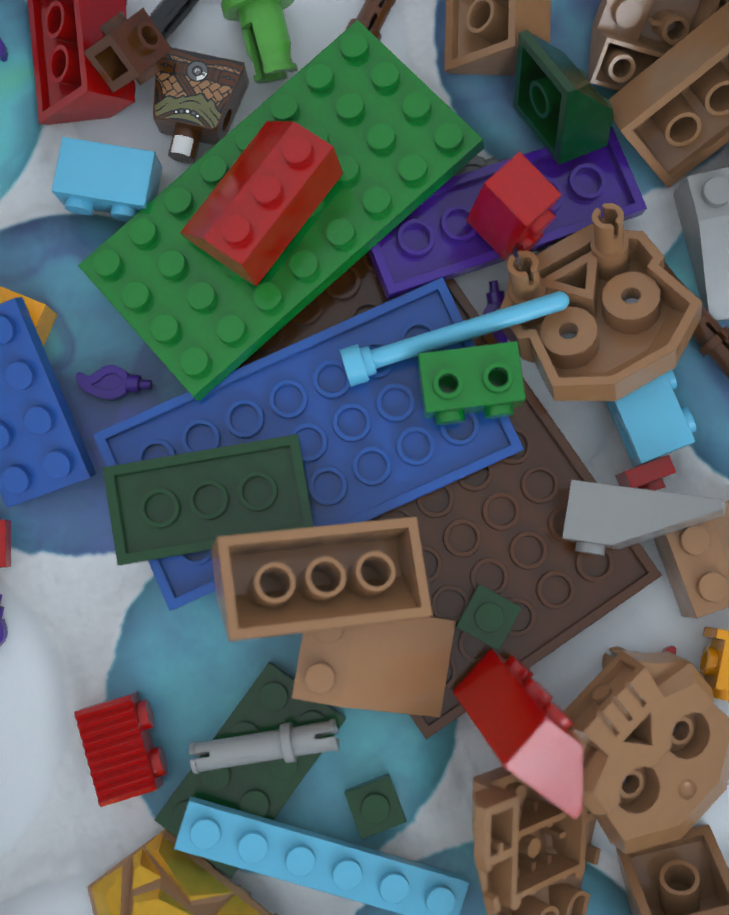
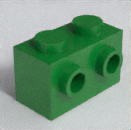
(471, 382)

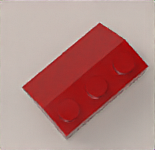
(65, 79)
(264, 199)
(525, 728)

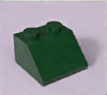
(558, 100)

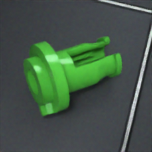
(264, 36)

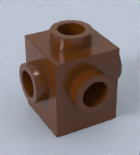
(135, 43)

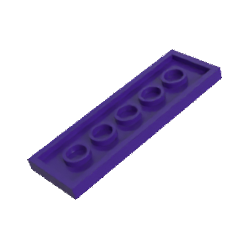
(441, 243)

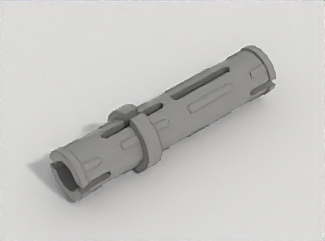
(265, 746)

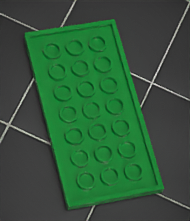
(394, 153)

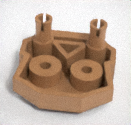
(615, 341)
(628, 730)

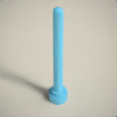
(363, 362)

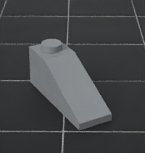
(704, 218)
(624, 516)

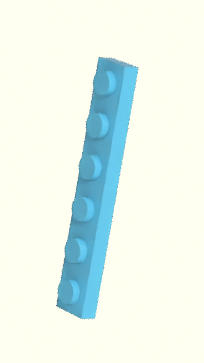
(318, 861)

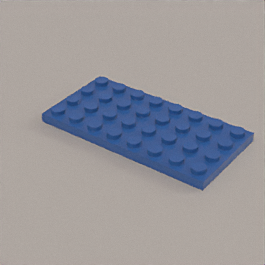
(359, 443)

